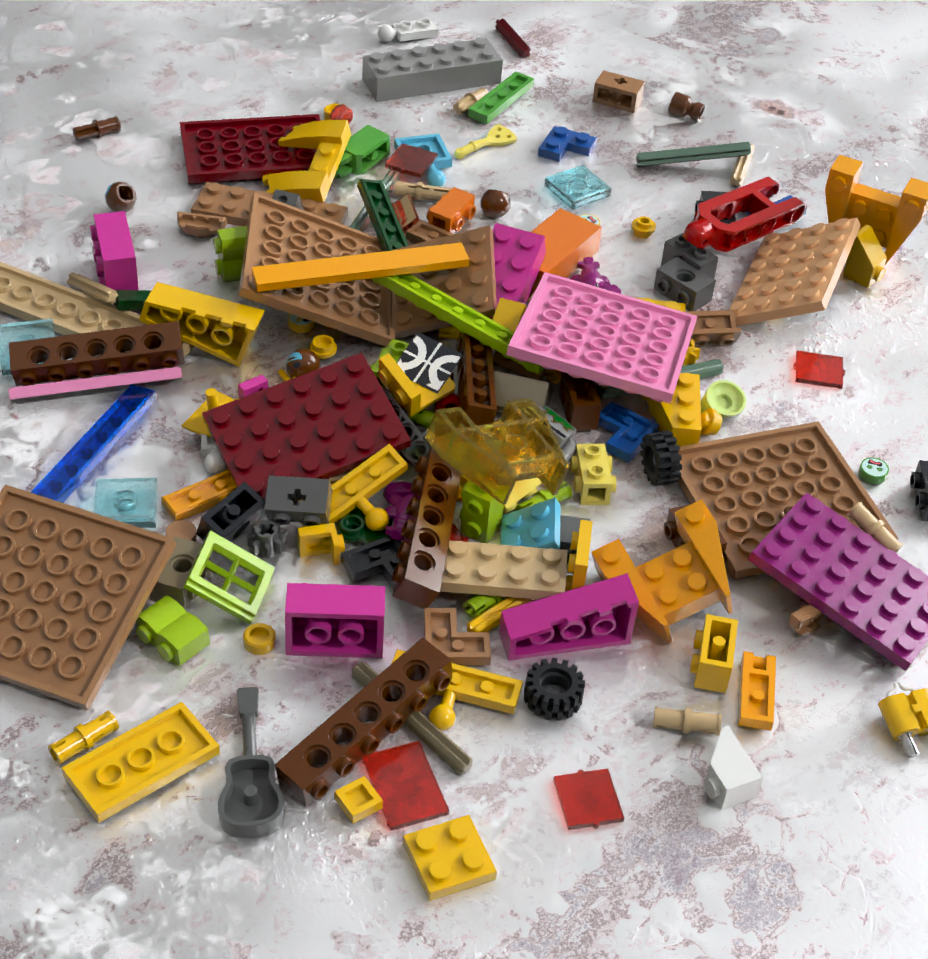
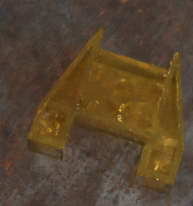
(500, 452)

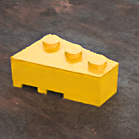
(684, 412)

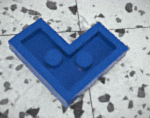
(562, 140)
(628, 430)

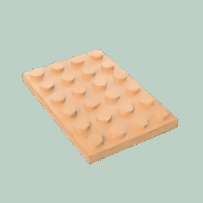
(794, 272)

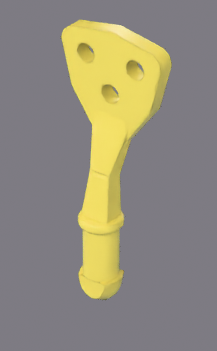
(496, 136)

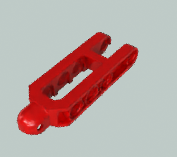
(755, 198)

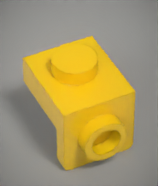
(320, 540)

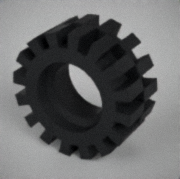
(661, 457)
(551, 703)

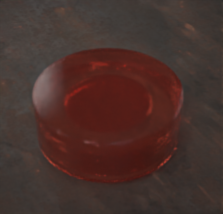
(342, 112)

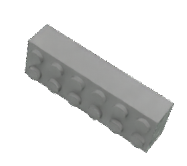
(431, 69)

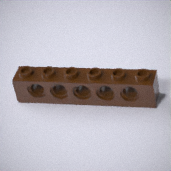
(85, 346)
(476, 380)
(426, 531)
(347, 724)

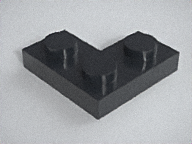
(372, 559)

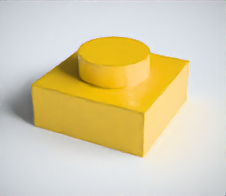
(358, 799)

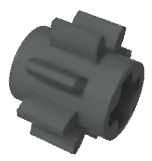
(266, 539)

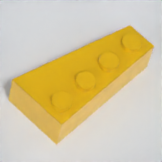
(205, 320)

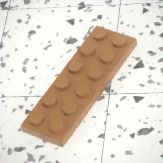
(235, 204)

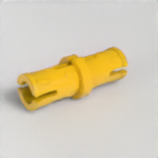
(83, 737)

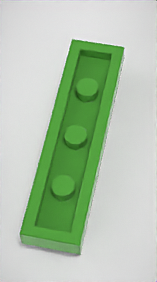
(500, 97)

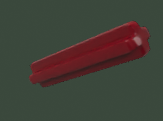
(512, 38)

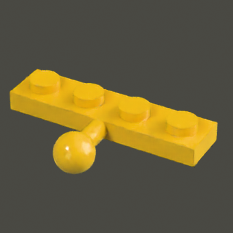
(364, 482)
(475, 688)

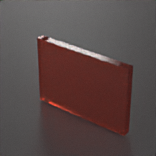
(405, 785)

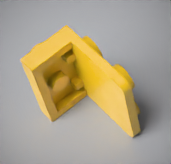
(406, 392)

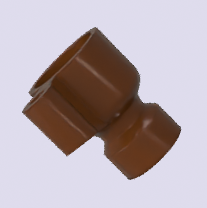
(682, 105)

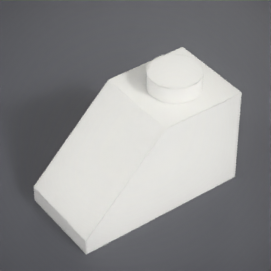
(731, 773)

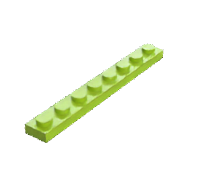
(453, 312)

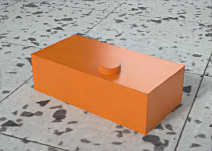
(566, 243)

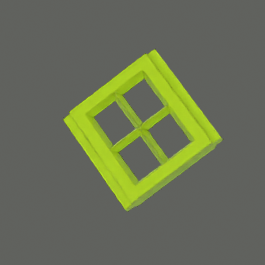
(220, 596)

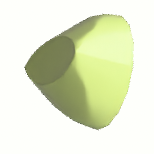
(725, 398)

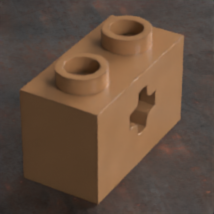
(618, 91)

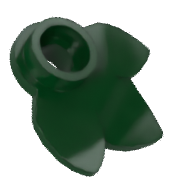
(355, 529)

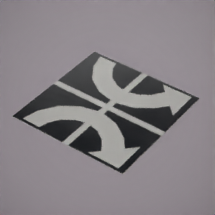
(428, 362)

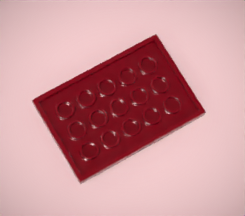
(242, 148)
(307, 426)

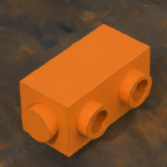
(452, 210)

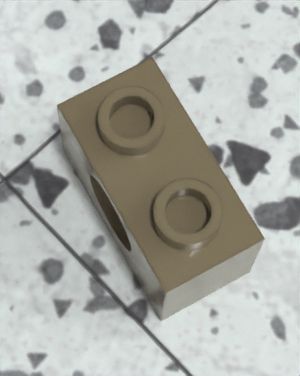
(176, 571)

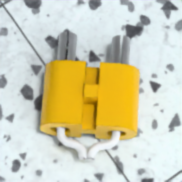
(906, 715)

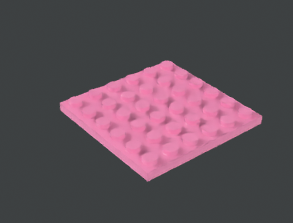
(604, 337)

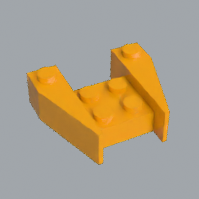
(888, 214)
(677, 581)

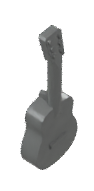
(251, 799)

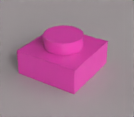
(252, 386)

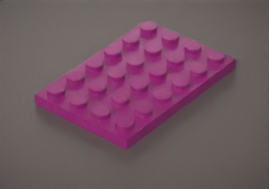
(849, 578)

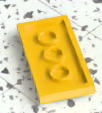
(140, 761)

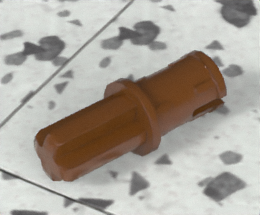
(97, 128)

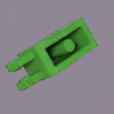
(364, 151)

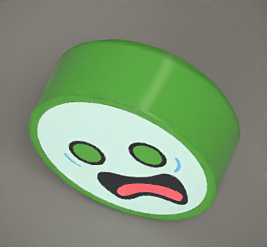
(873, 470)

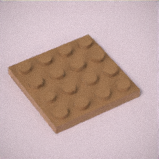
(469, 285)

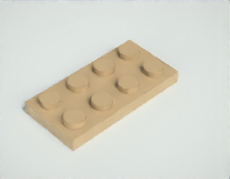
(504, 570)

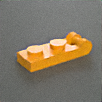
(757, 691)

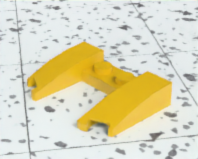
(330, 140)

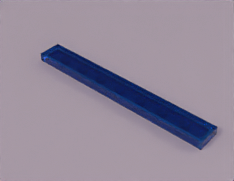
(95, 444)

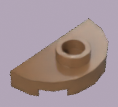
(199, 224)
(805, 619)

